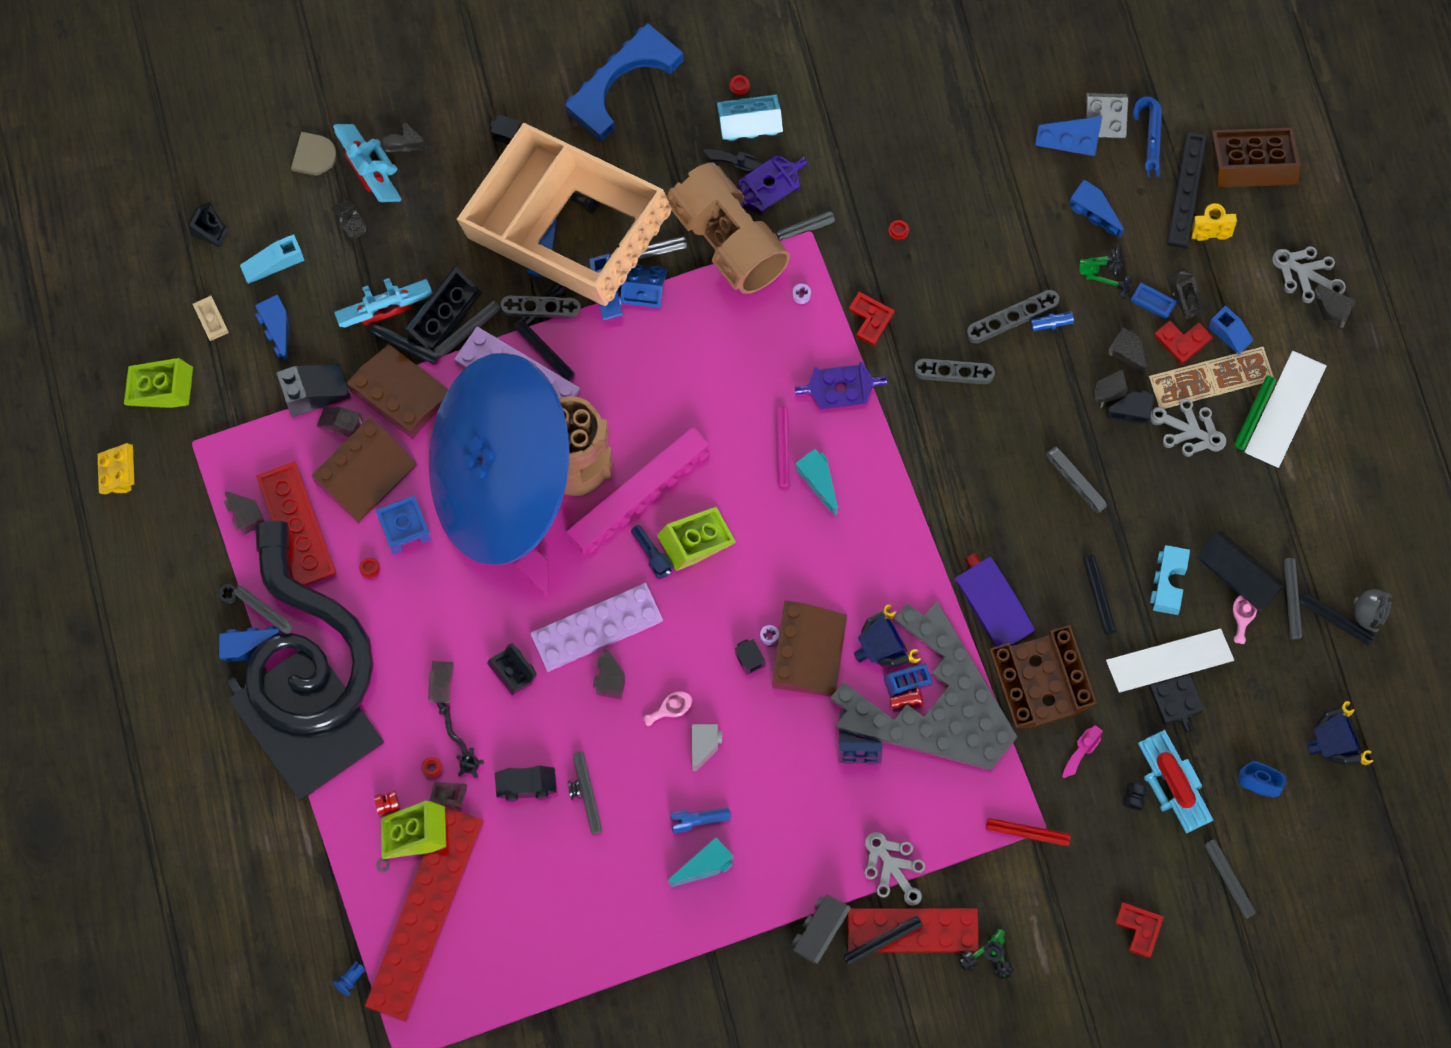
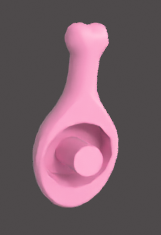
(1244, 614)
(672, 706)

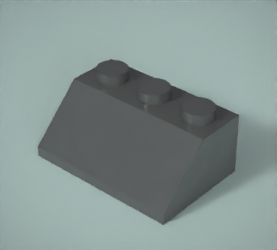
(820, 928)

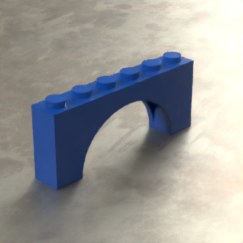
(645, 49)

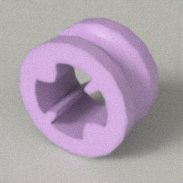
(796, 290)
(775, 637)

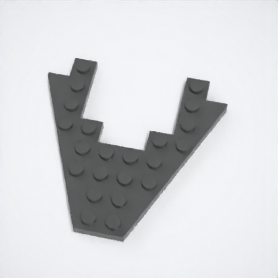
(962, 723)

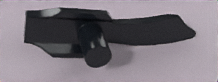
(741, 161)

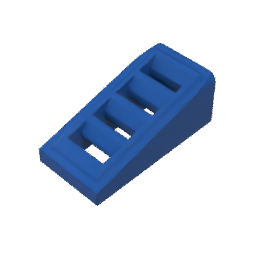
(894, 679)

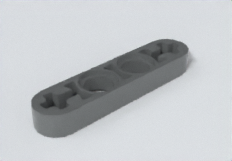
(540, 310)
(954, 367)
(1076, 479)

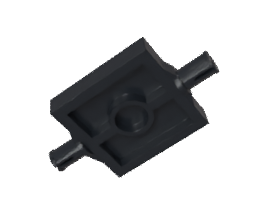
(1177, 700)

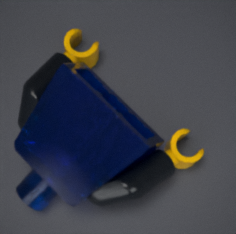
(882, 642)
(1337, 738)

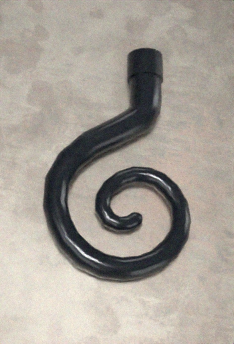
(273, 548)

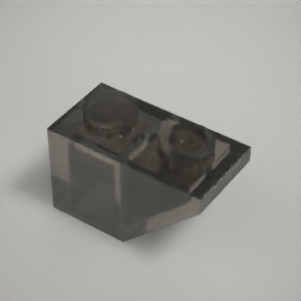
(245, 511)
(610, 678)

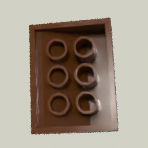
(1255, 157)
(398, 390)
(363, 470)
(809, 649)

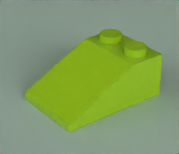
(159, 384)
(695, 538)
(413, 830)

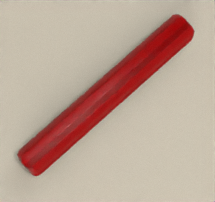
(1028, 831)

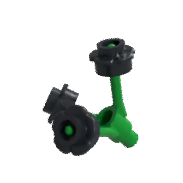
(993, 951)

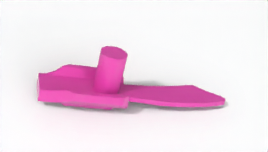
(1086, 744)

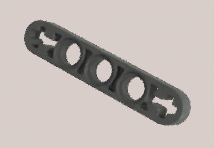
(1006, 324)

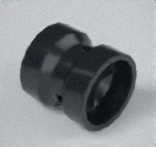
(1135, 796)

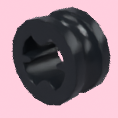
(229, 587)
(574, 789)

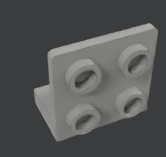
(1113, 112)

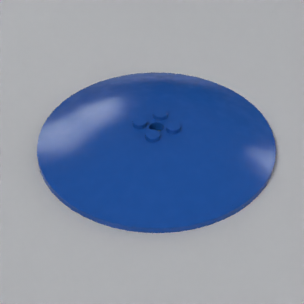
(515, 422)

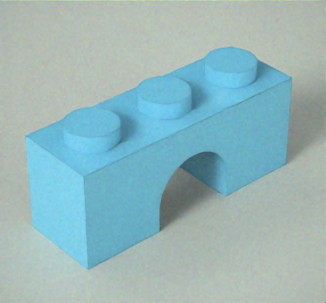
(1166, 597)

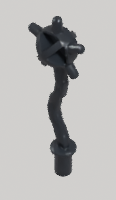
(469, 762)

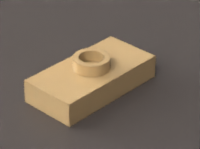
(210, 318)

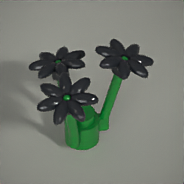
(1115, 261)

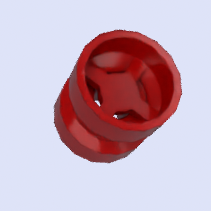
(386, 803)

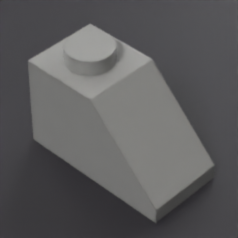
(704, 743)

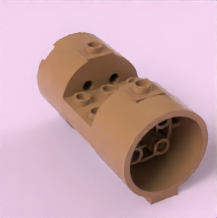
(744, 249)
(588, 447)

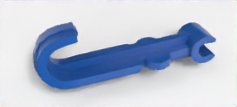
(1154, 132)

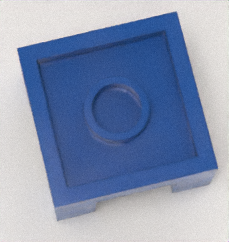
(403, 523)

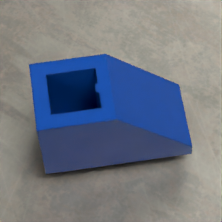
(1231, 330)

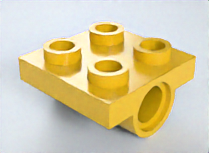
(1213, 224)
(116, 469)

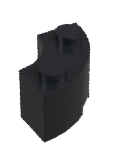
(525, 783)

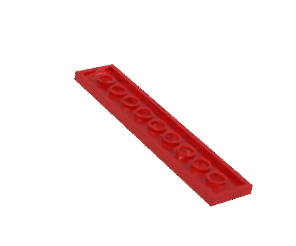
(423, 918)

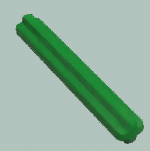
(1255, 412)

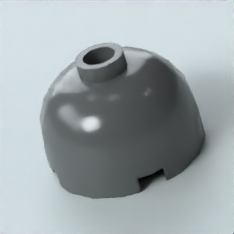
(1372, 609)

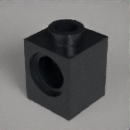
(504, 129)
(749, 656)

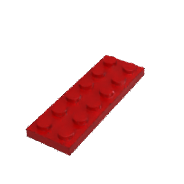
(289, 503)
(940, 931)

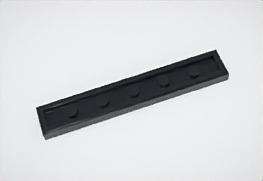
(1187, 190)

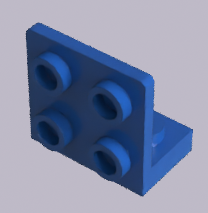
(644, 286)

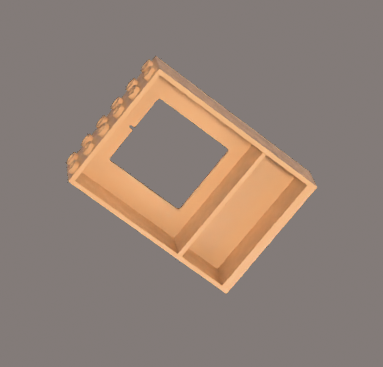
(530, 190)

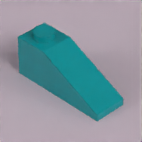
(816, 474)
(706, 863)

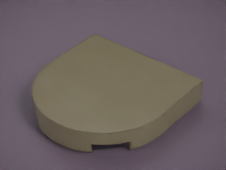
(313, 154)

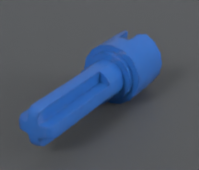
(688, 820)

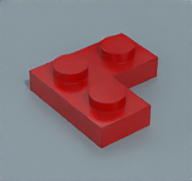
(875, 315)
(1181, 345)
(1146, 927)

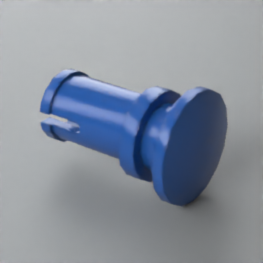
(346, 982)

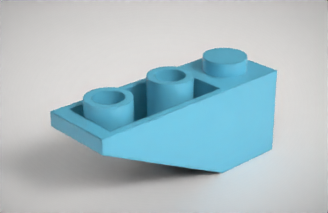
(272, 259)

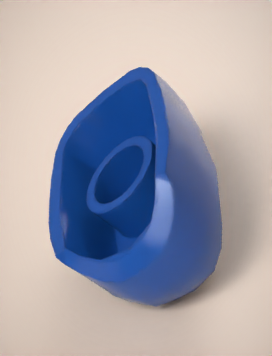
(1262, 779)

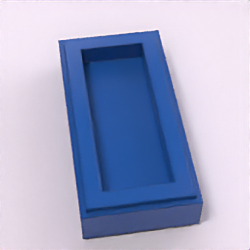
(1153, 301)

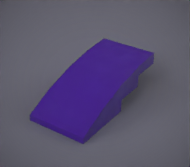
(994, 603)

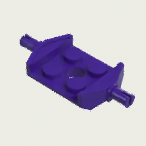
(759, 196)
(855, 378)

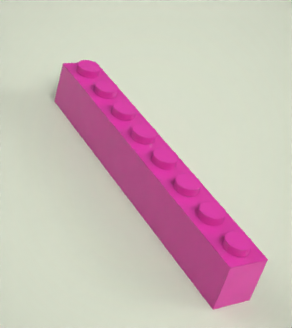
(638, 491)

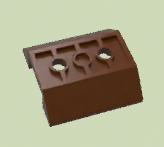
(1058, 676)

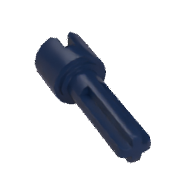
(658, 562)

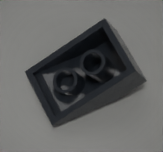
(312, 387)

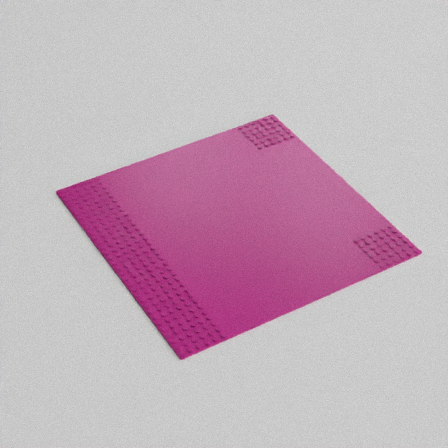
(542, 898)

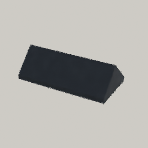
(443, 310)
(1240, 571)

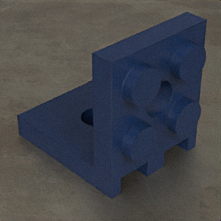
(858, 750)

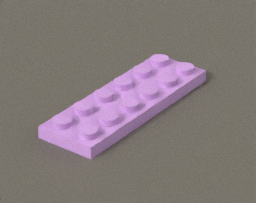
(483, 344)
(596, 627)

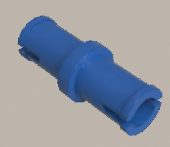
(1052, 321)

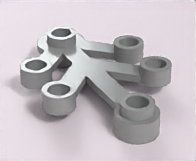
(1305, 271)
(1190, 430)
(891, 866)

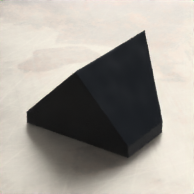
(207, 225)

